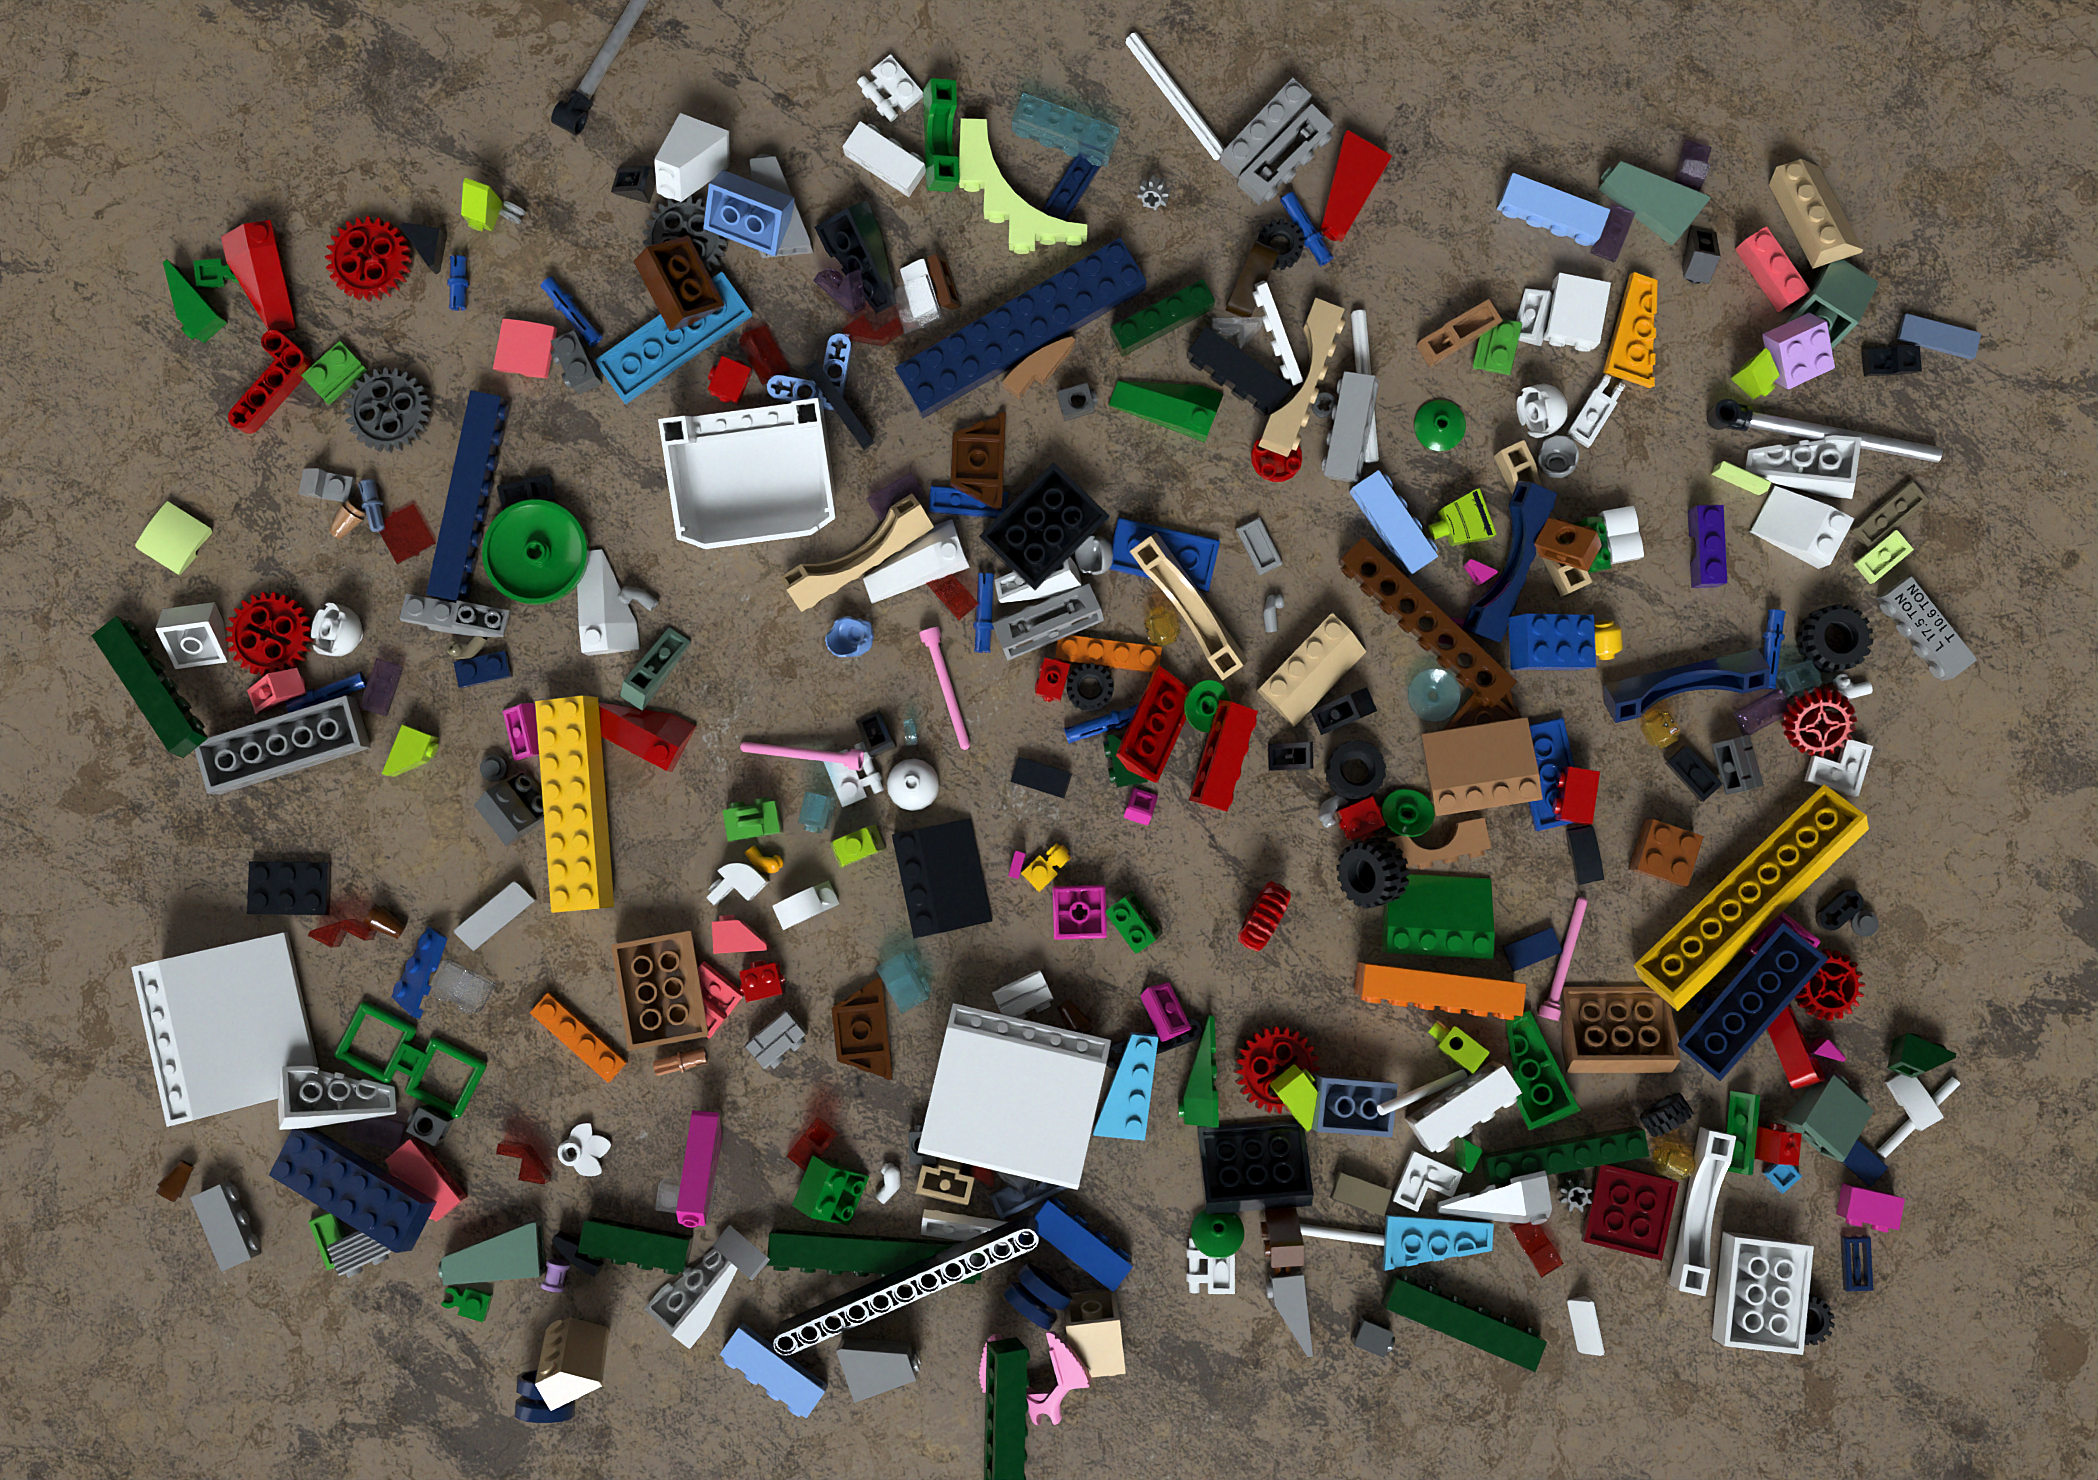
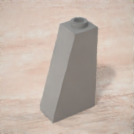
(767, 172)

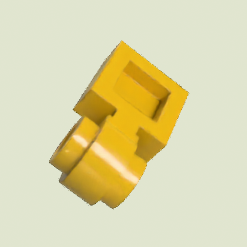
(1040, 871)

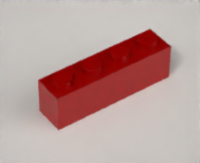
(1223, 755)

